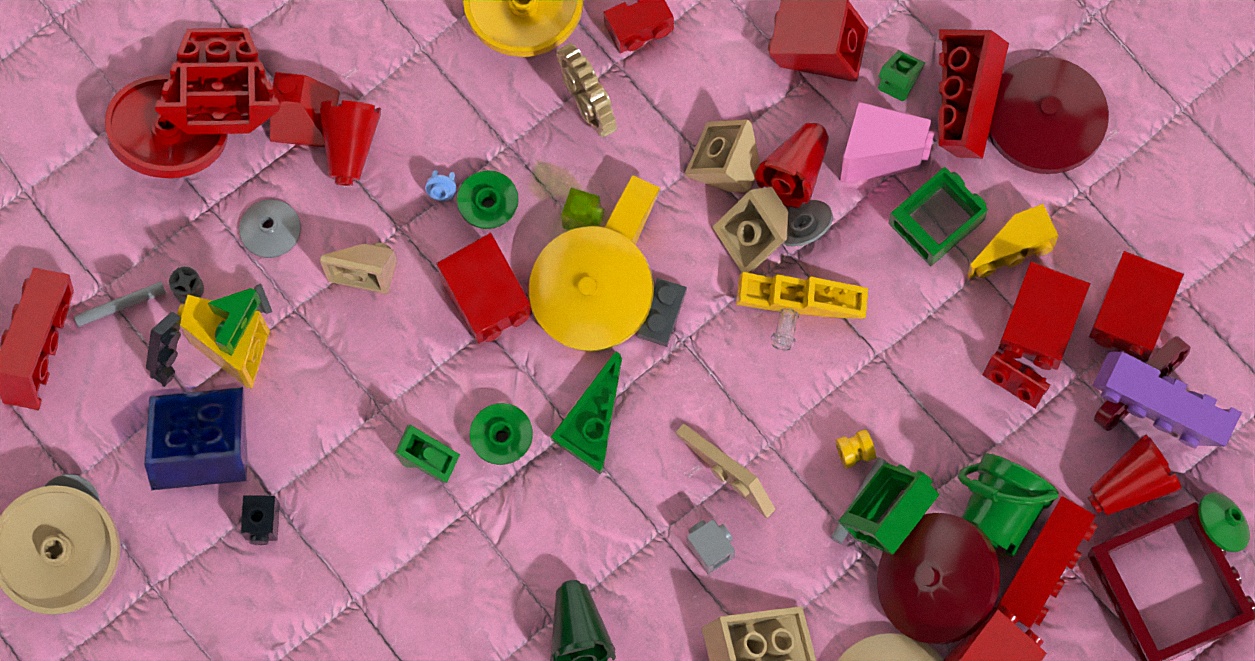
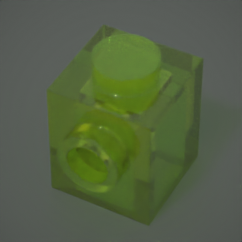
(581, 210)

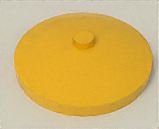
(523, 26)
(591, 289)

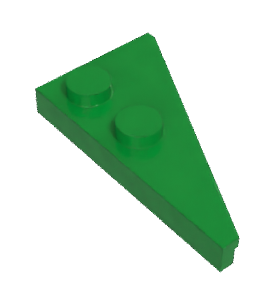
(588, 424)

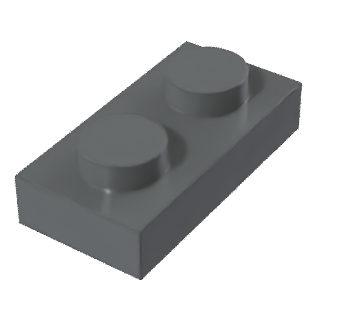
(663, 312)

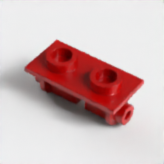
(1005, 372)

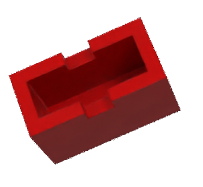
(638, 23)

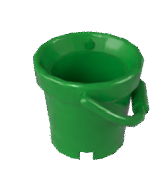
(1005, 500)

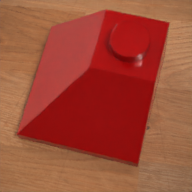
(299, 112)

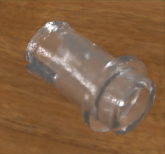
(784, 334)

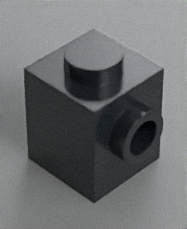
(260, 519)

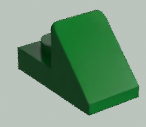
(900, 75)
(238, 312)
(426, 454)

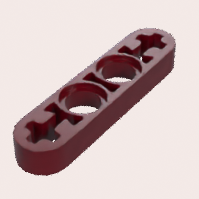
(1165, 360)

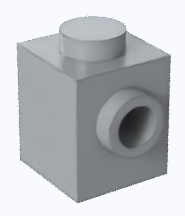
(711, 544)

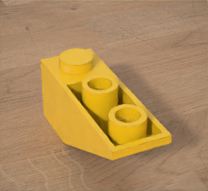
(1022, 236)

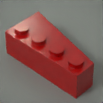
(969, 88)
(33, 336)
(1046, 562)

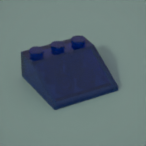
(196, 439)

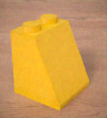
(200, 326)

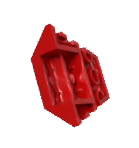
(217, 84)

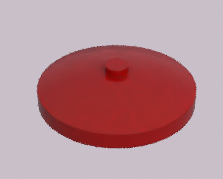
(151, 142)

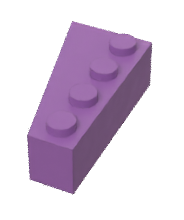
(1165, 401)

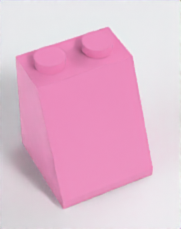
(885, 144)

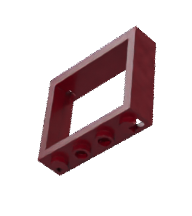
(1129, 614)

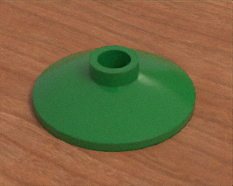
(484, 187)
(501, 419)
(1224, 522)

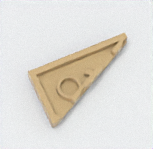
(728, 470)

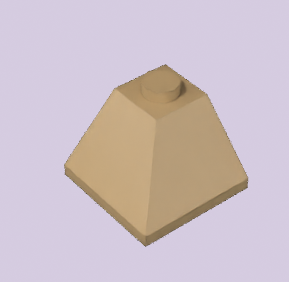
(725, 156)
(753, 228)
(361, 267)

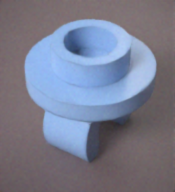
(441, 187)

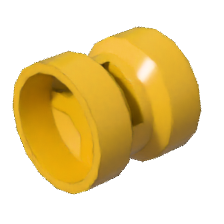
(855, 448)

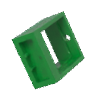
(916, 236)
(875, 499)

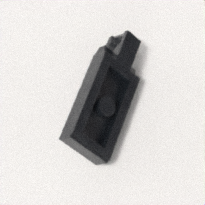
(163, 348)

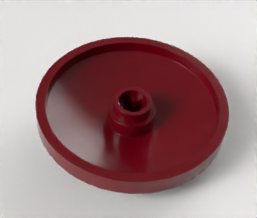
(1048, 115)
(939, 580)

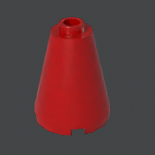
(348, 138)
(795, 165)
(1134, 479)

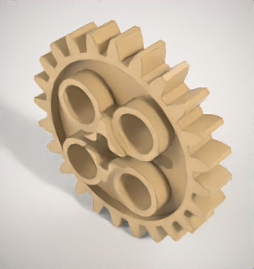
(584, 86)

